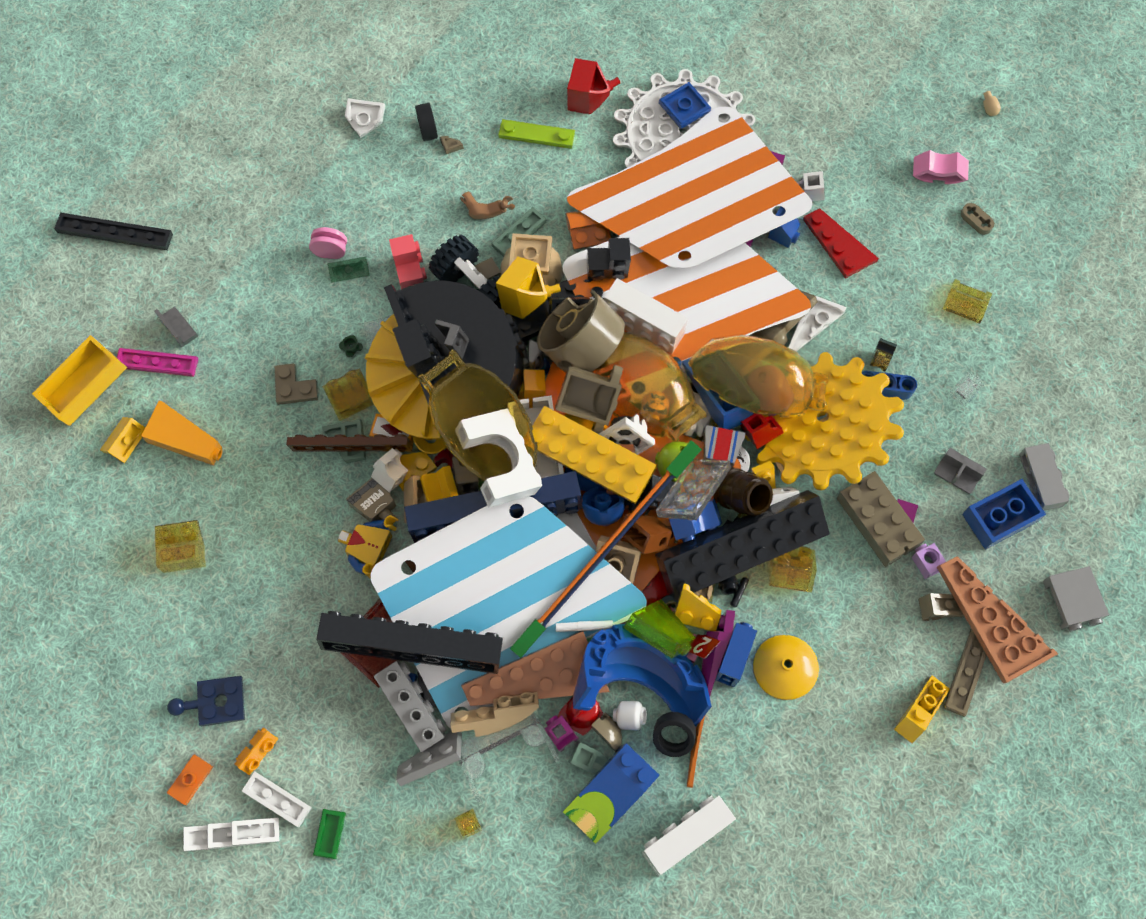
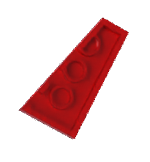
(841, 246)

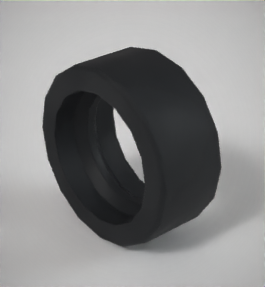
(426, 121)
(674, 749)

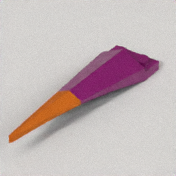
(709, 670)

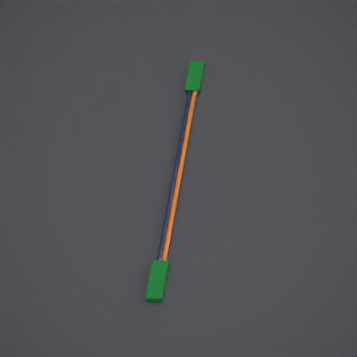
(536, 629)

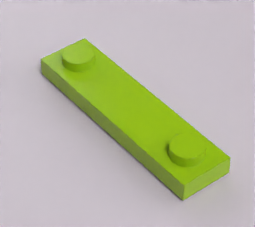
(536, 133)

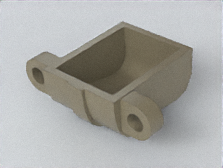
(590, 395)

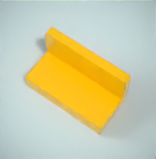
(123, 439)
(439, 484)

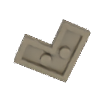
(290, 390)

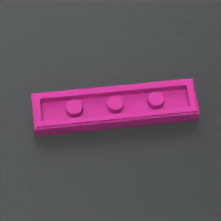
(158, 362)

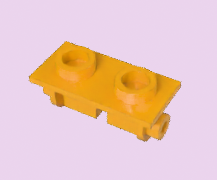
(262, 743)

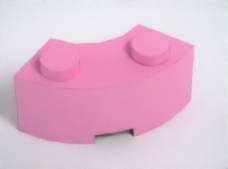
(944, 167)

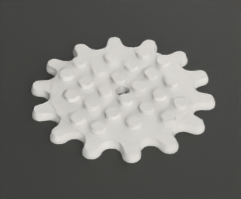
(650, 126)

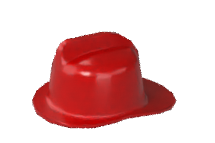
(580, 720)

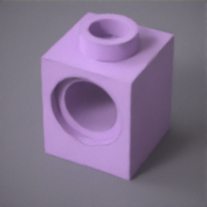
(928, 569)

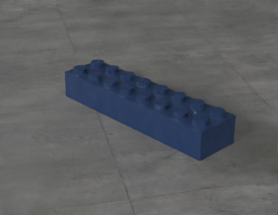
(557, 494)

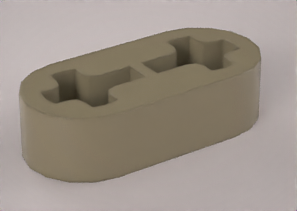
(977, 218)

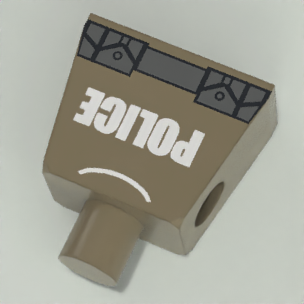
(372, 501)

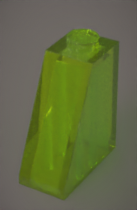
(661, 629)

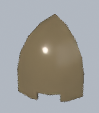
(608, 731)

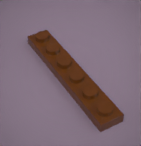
(342, 443)

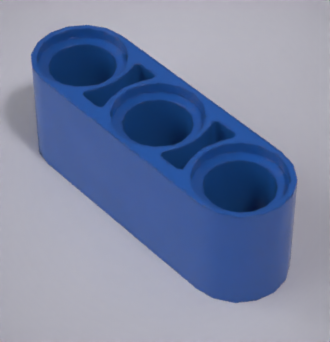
(896, 384)

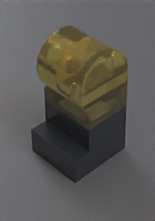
(883, 354)

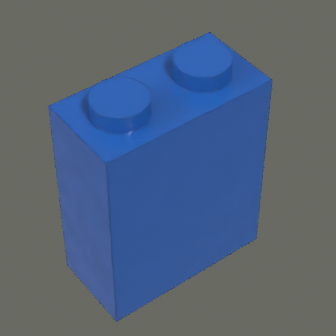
(736, 654)

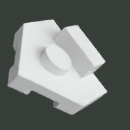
(364, 115)

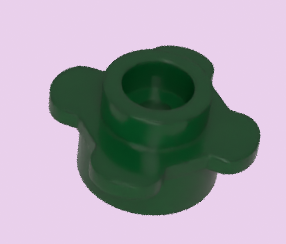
(350, 340)

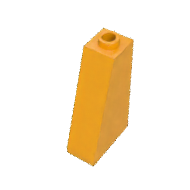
(177, 434)

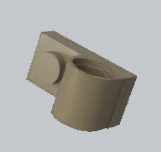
(939, 606)

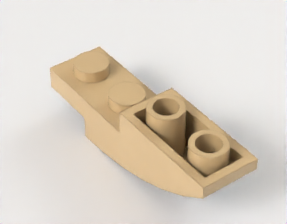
(504, 714)

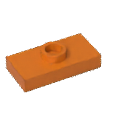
(190, 779)

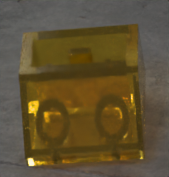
(348, 394)
(179, 546)
(794, 570)

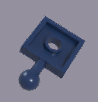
(207, 693)

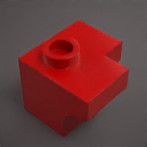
(761, 429)

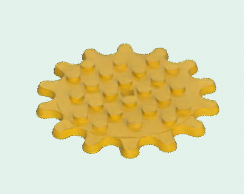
(848, 438)

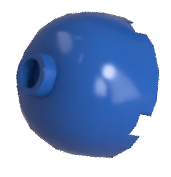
(602, 507)

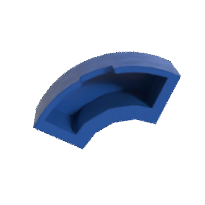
(707, 521)

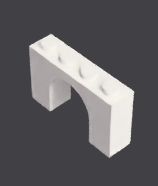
(501, 430)

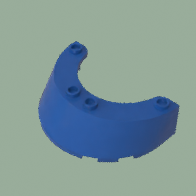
(622, 656)

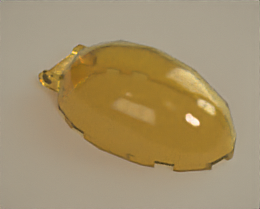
(759, 376)
(652, 387)
(470, 393)

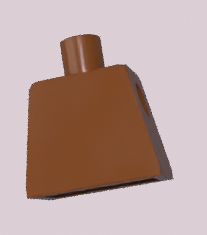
(648, 534)

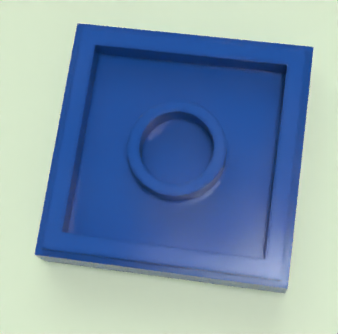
(684, 105)

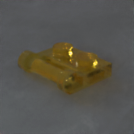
(965, 305)

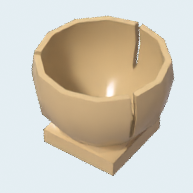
(536, 249)

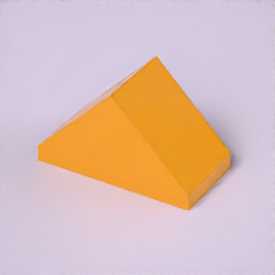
(533, 385)

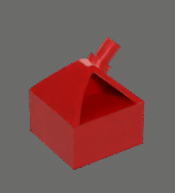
(588, 87)

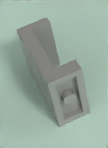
(1077, 598)

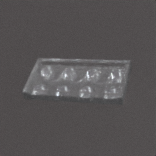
(693, 489)

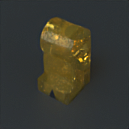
(468, 823)

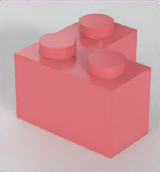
(407, 260)

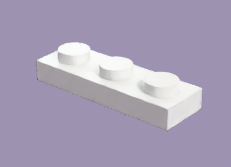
(276, 799)

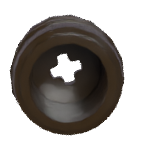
(744, 492)

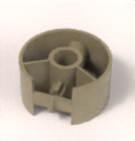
(581, 334)

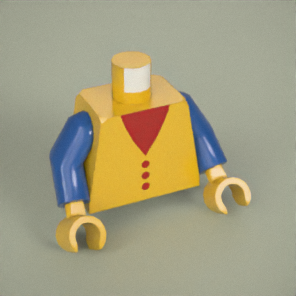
(368, 543)

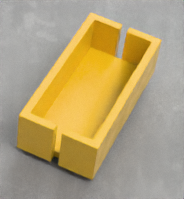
(79, 380)

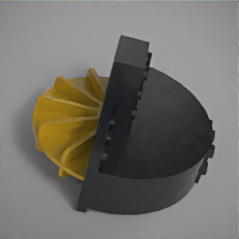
(413, 345)

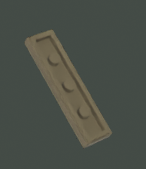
(966, 676)

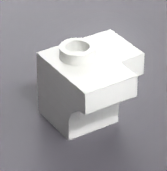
(813, 185)
(389, 470)

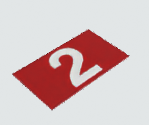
(703, 645)

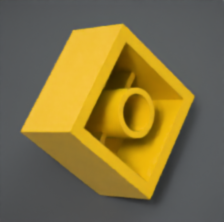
(523, 288)

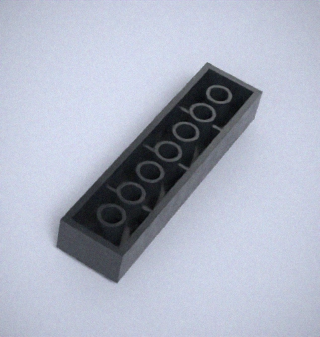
(743, 544)
(409, 642)

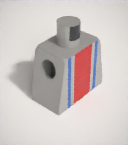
(722, 444)

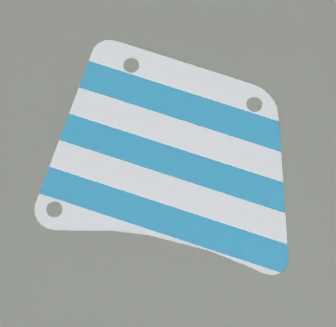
(498, 579)

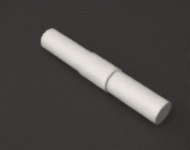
(584, 626)

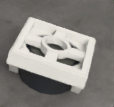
(629, 431)

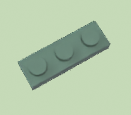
(526, 224)

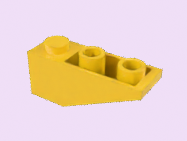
(922, 709)

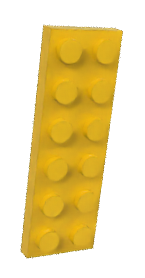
(591, 455)

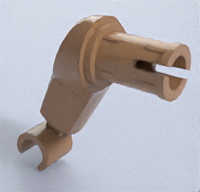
(485, 211)

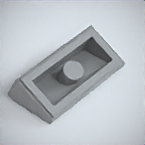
(536, 357)

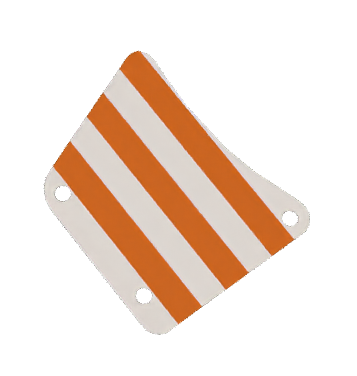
(697, 193)
(719, 297)

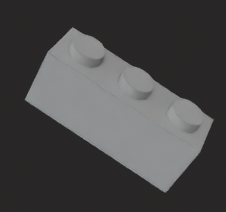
(1044, 476)

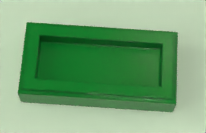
(329, 834)

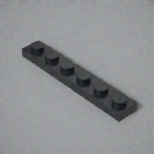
(113, 231)

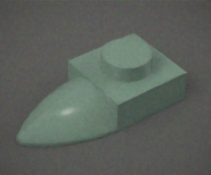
(587, 758)

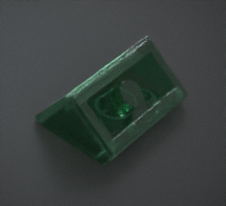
(348, 269)

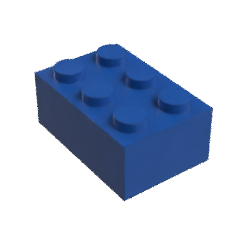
(1003, 514)

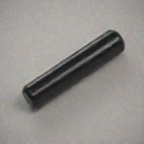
(741, 588)

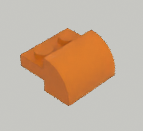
(585, 231)

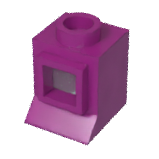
(560, 732)

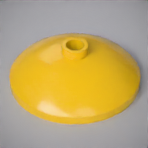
(778, 679)

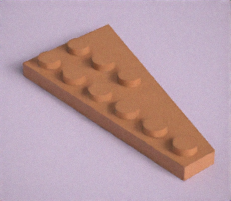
(998, 628)
(546, 671)

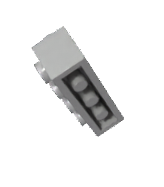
(410, 705)

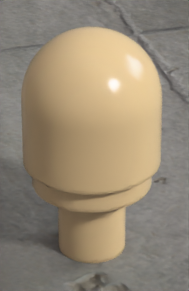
(991, 104)

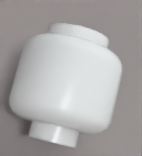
(630, 715)

